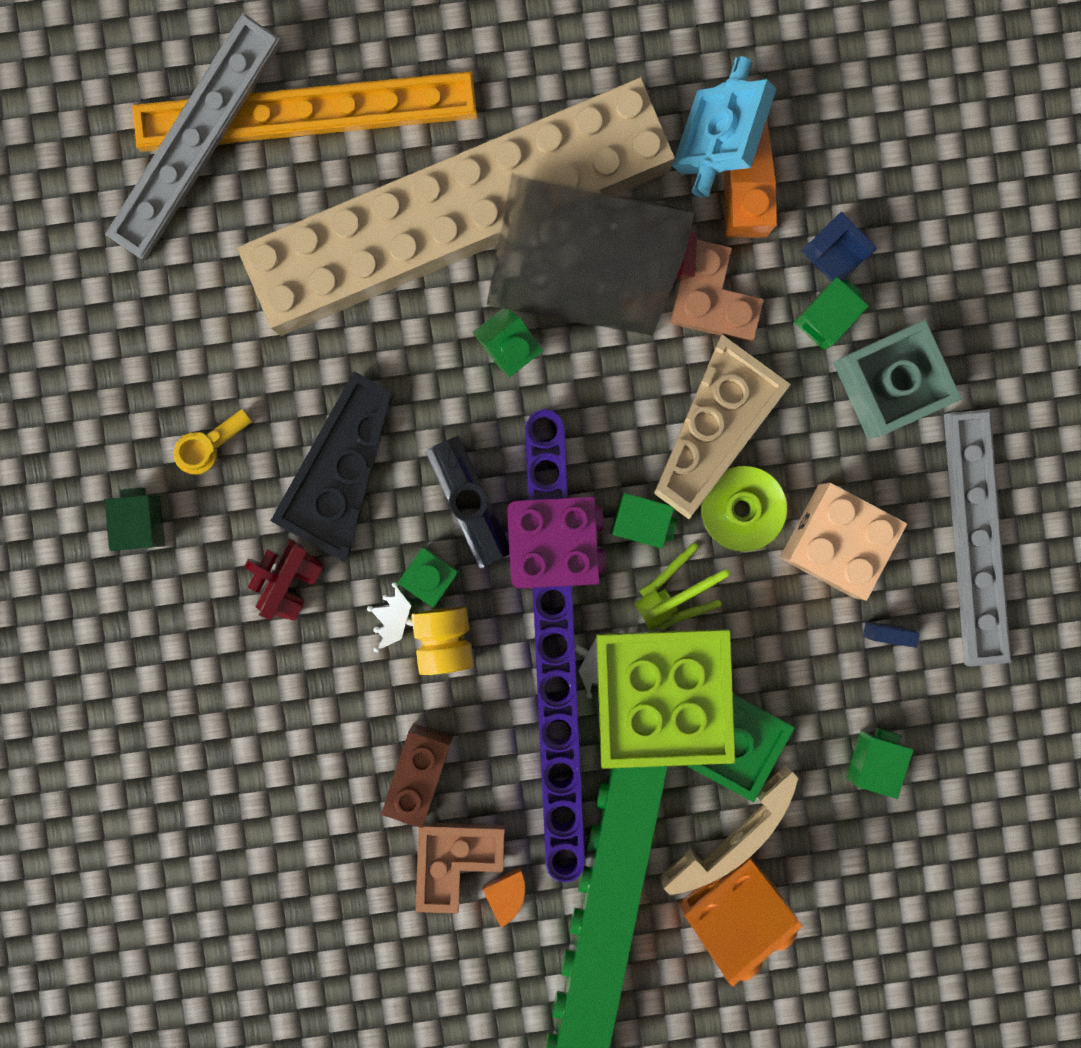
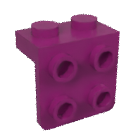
(555, 542)

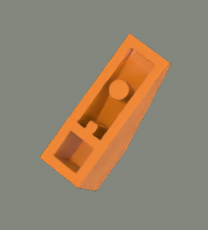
(751, 195)

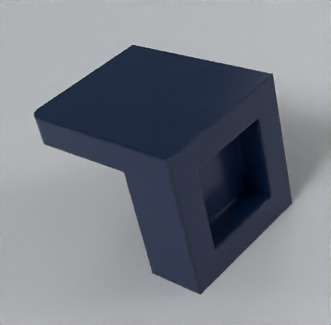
(839, 248)

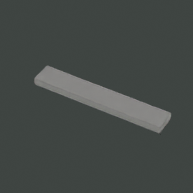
(194, 136)
(977, 538)

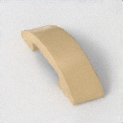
(692, 873)

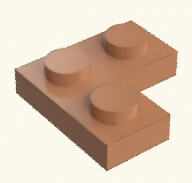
(706, 306)
(447, 851)

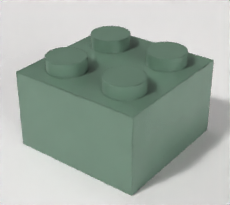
(897, 380)

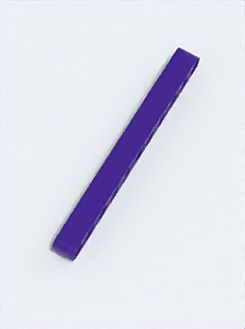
(550, 708)

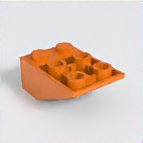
(741, 920)

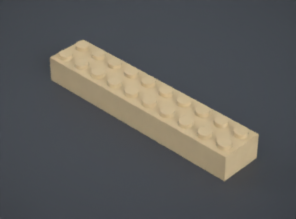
(448, 208)

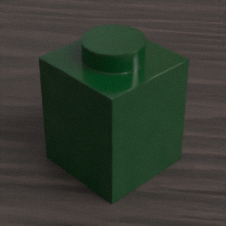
(134, 520)

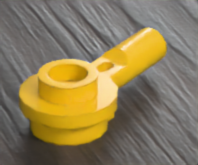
(197, 452)

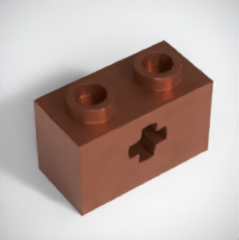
(416, 775)

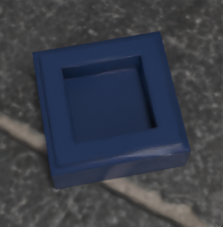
(891, 634)

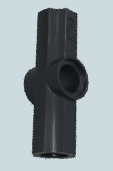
(456, 476)

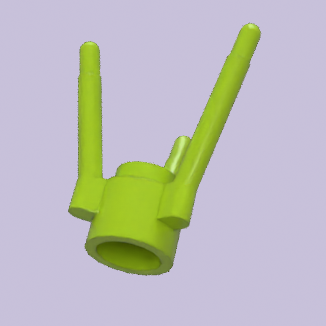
(660, 609)

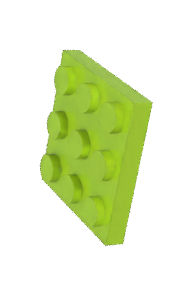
(665, 698)

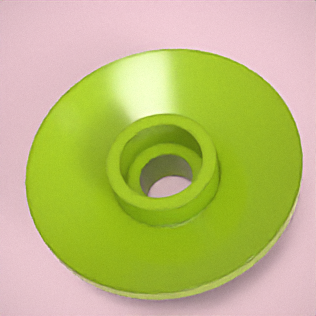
(765, 509)

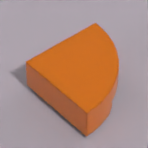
(506, 895)

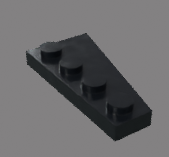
(334, 478)

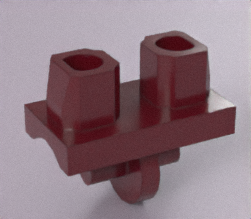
(275, 597)

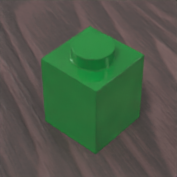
(831, 312)
(507, 341)
(644, 521)
(429, 576)
(880, 762)

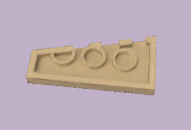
(721, 420)

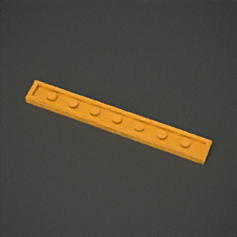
(327, 109)

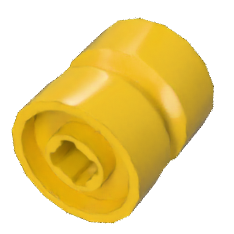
(442, 640)

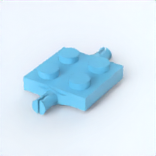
(724, 127)

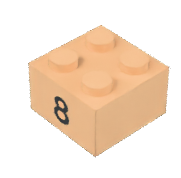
(843, 541)

